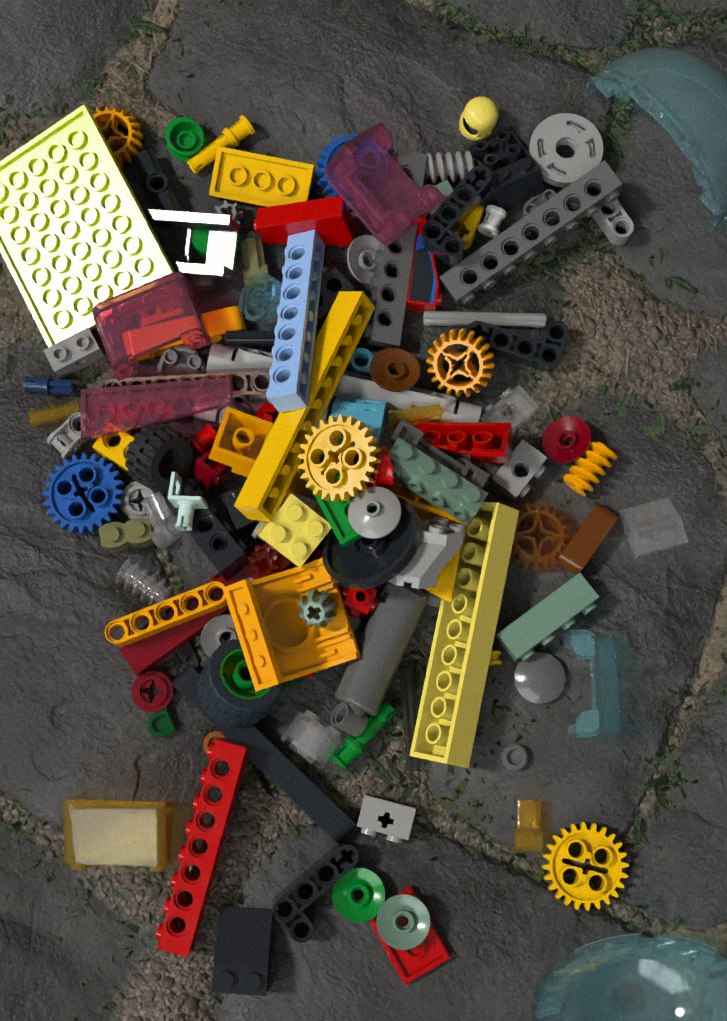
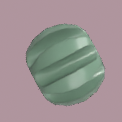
(318, 617)

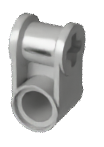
(69, 435)

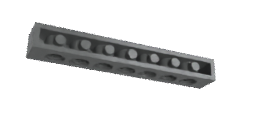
(599, 177)
(390, 336)

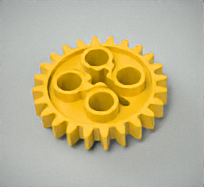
(339, 458)
(579, 889)

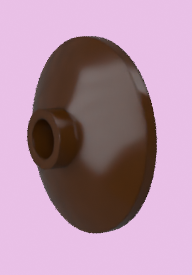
(398, 362)

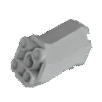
(436, 549)

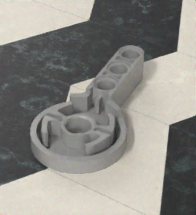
(555, 133)

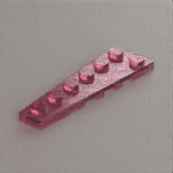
(135, 406)

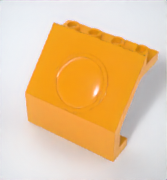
(273, 634)

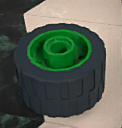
(229, 690)

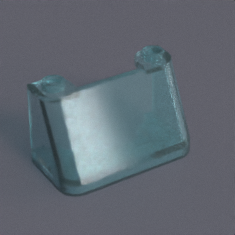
(604, 717)

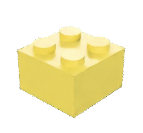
(294, 530)

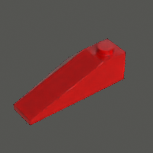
(471, 439)

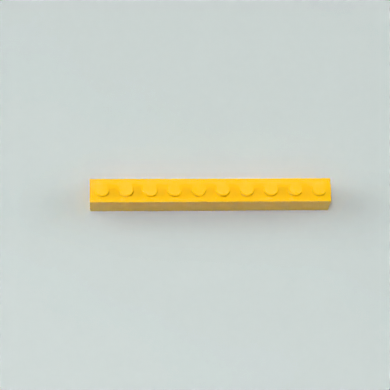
(279, 455)

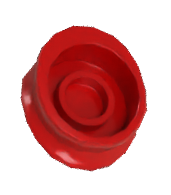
(386, 475)

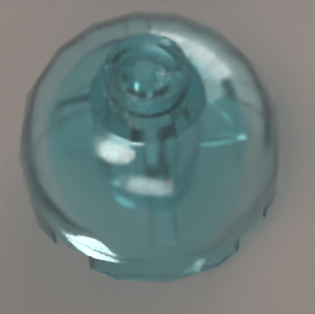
(261, 299)

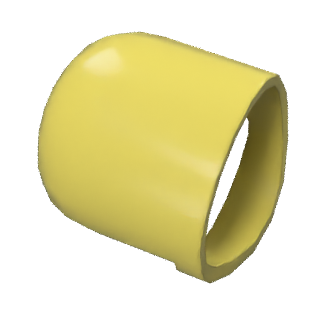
(481, 115)

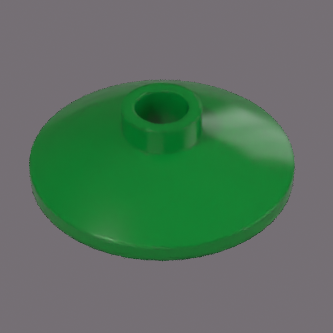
(363, 909)

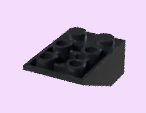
(512, 168)

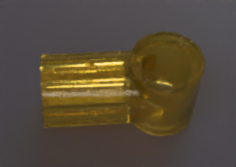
(528, 835)

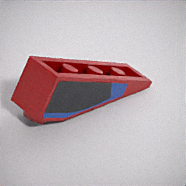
(423, 280)

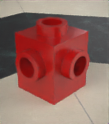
(356, 608)

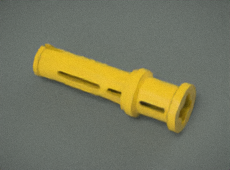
(229, 138)

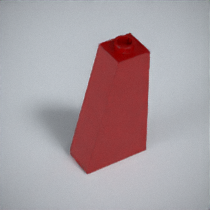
(327, 216)

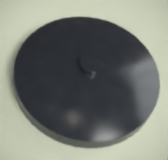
(374, 561)

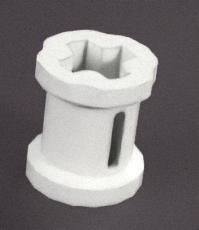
(492, 221)

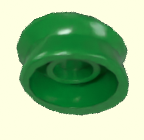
(185, 138)

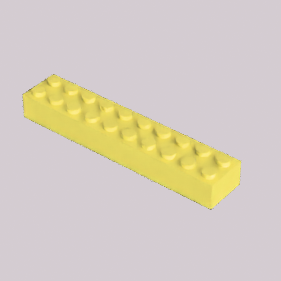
(465, 640)

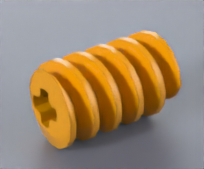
(588, 467)

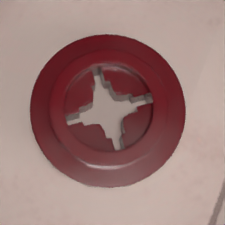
(145, 682)

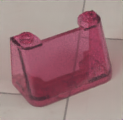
(379, 187)
(149, 320)

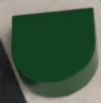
(161, 724)

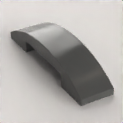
(413, 436)

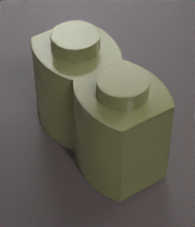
(120, 536)

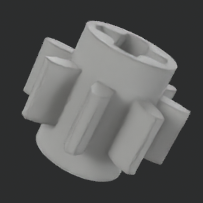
(229, 209)

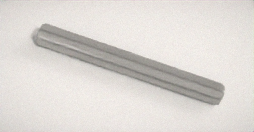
(512, 320)

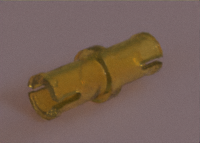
(53, 413)
(414, 414)

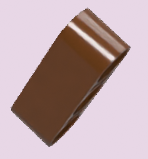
(587, 538)

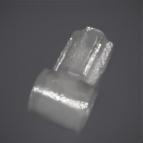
(162, 521)

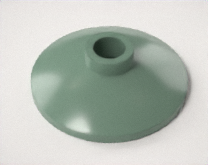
(403, 936)

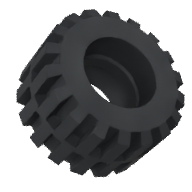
(157, 454)

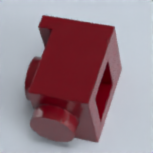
(209, 474)

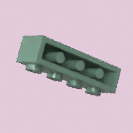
(435, 482)
(547, 617)

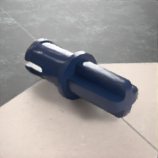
(48, 385)

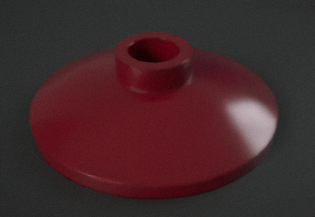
(559, 433)

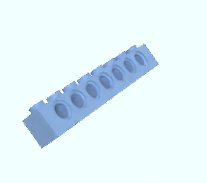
(296, 322)

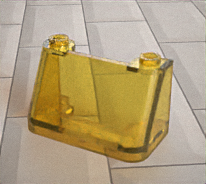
(118, 833)

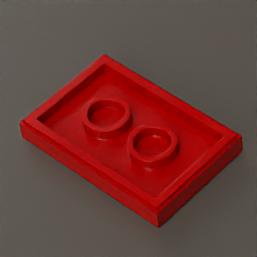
(417, 960)

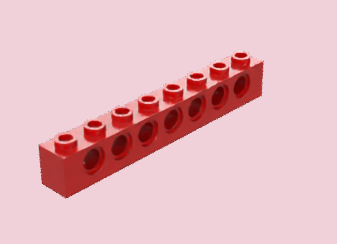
(183, 940)

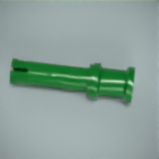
(354, 745)

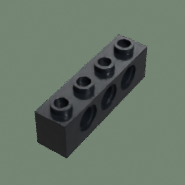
(226, 561)

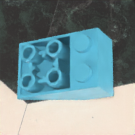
(368, 411)

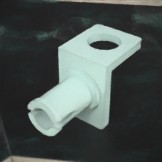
(185, 503)

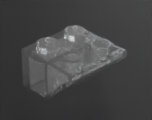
(653, 528)

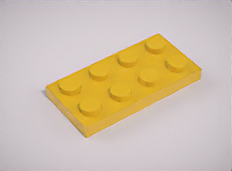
(259, 178)

